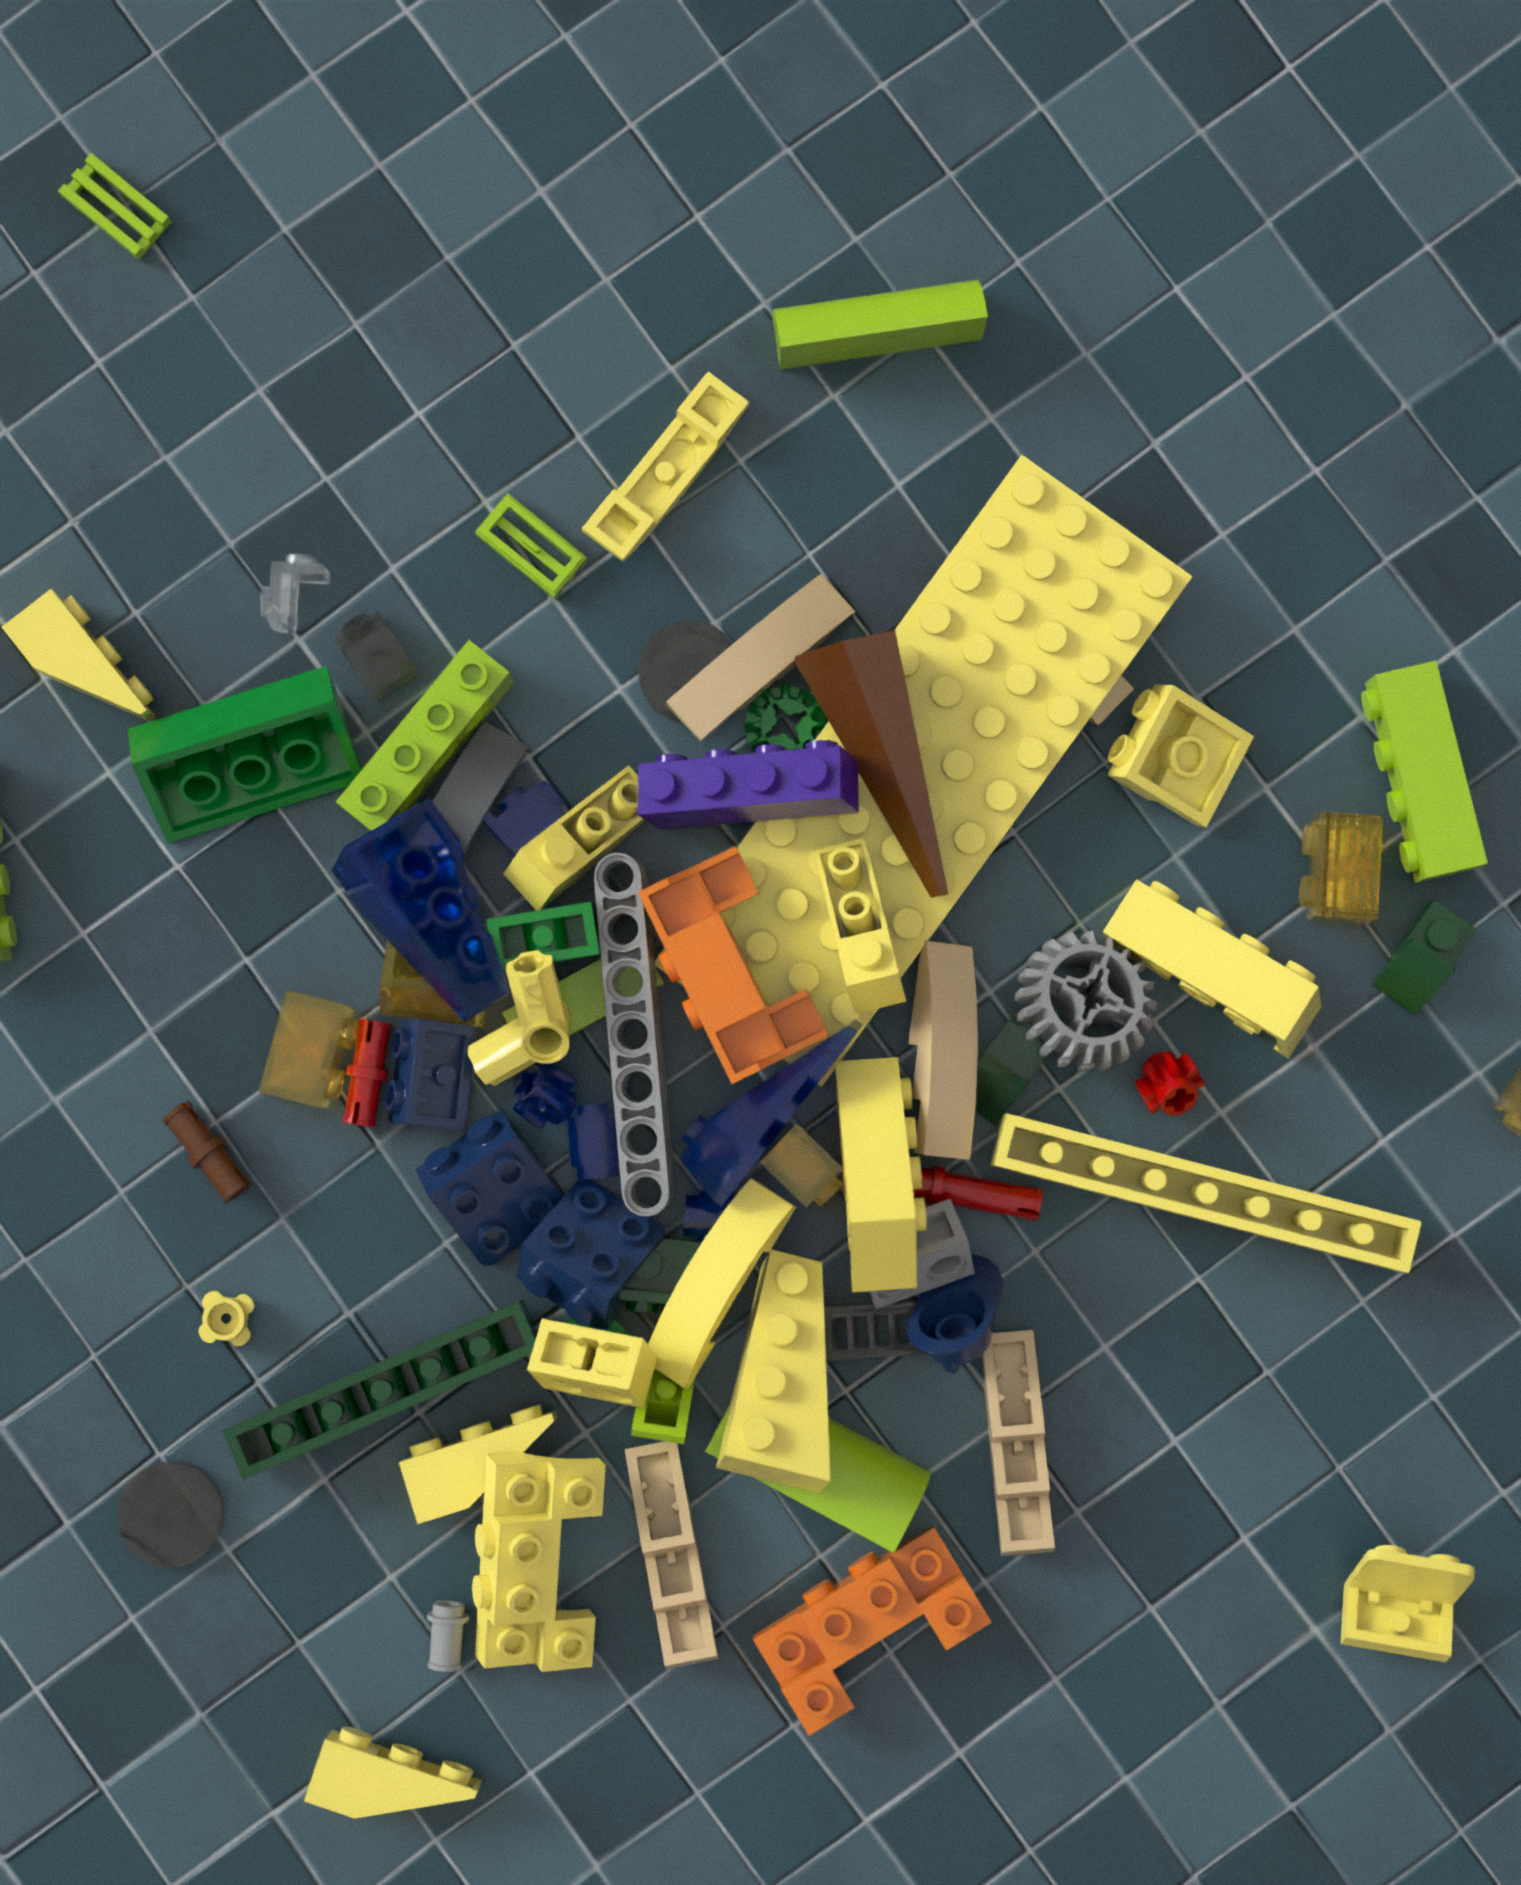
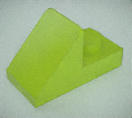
(664, 1412)

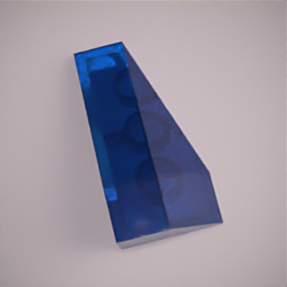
(420, 899)
(741, 1131)

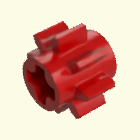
(1169, 1083)

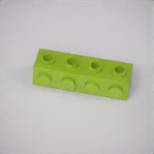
(1424, 772)

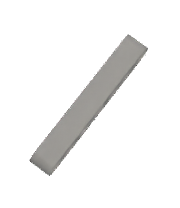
(623, 1059)

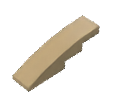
(760, 657)
(946, 1051)
(1017, 1444)
(671, 1554)

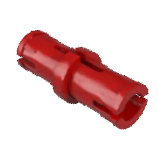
(367, 1073)

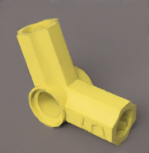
(522, 1040)

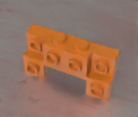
(715, 974)
(860, 1612)

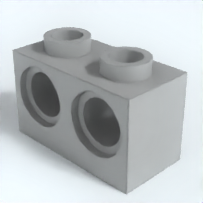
(941, 1255)

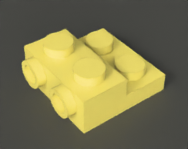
(1178, 753)

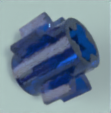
(544, 1095)

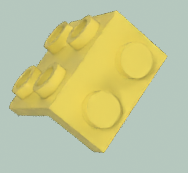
(1403, 1602)

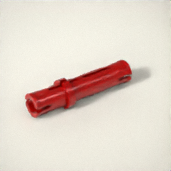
(979, 1193)

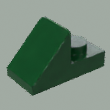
(1424, 957)

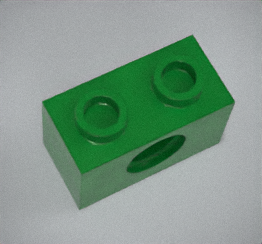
(560, 931)

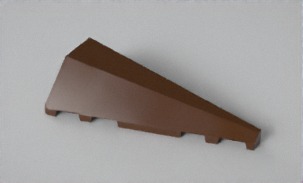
(869, 708)

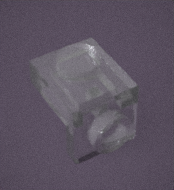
(280, 599)

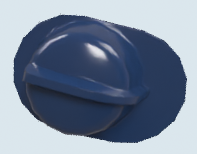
(957, 1317)

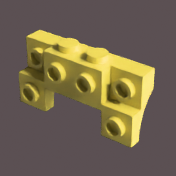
(520, 1561)

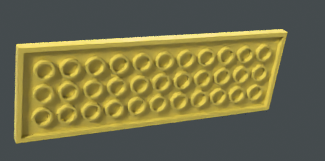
(1000, 680)

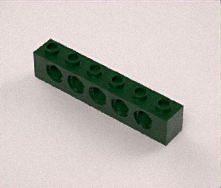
(382, 1389)

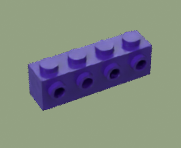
(748, 786)

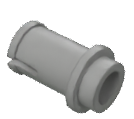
(446, 1635)

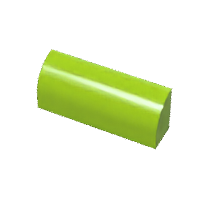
(880, 324)
(868, 1485)

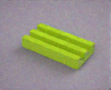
(83, 179)
(564, 574)

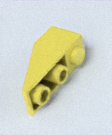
(63, 649)
(576, 841)
(859, 926)
(453, 1475)
(374, 1780)

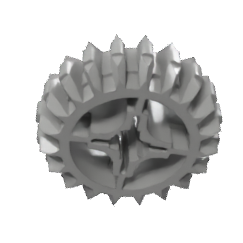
(1125, 1011)

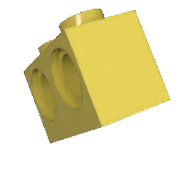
(592, 1363)

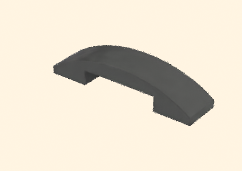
(478, 780)

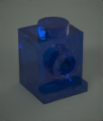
(524, 816)

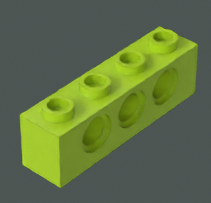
(427, 738)

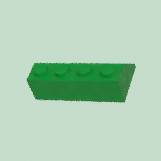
(244, 754)

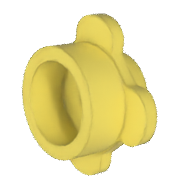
(213, 1326)

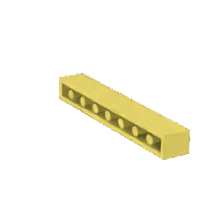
(1205, 1193)

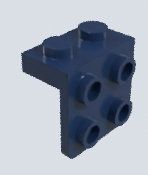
(489, 1188)
(587, 1253)

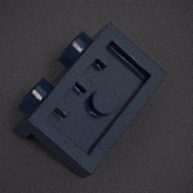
(430, 1073)

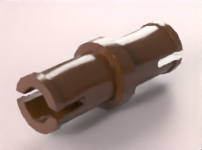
(207, 1152)

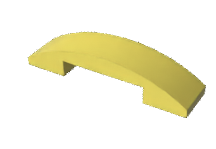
(667, 468)
(715, 1278)

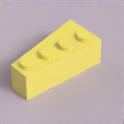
(1216, 964)
(879, 1173)
(780, 1389)

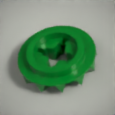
(792, 702)

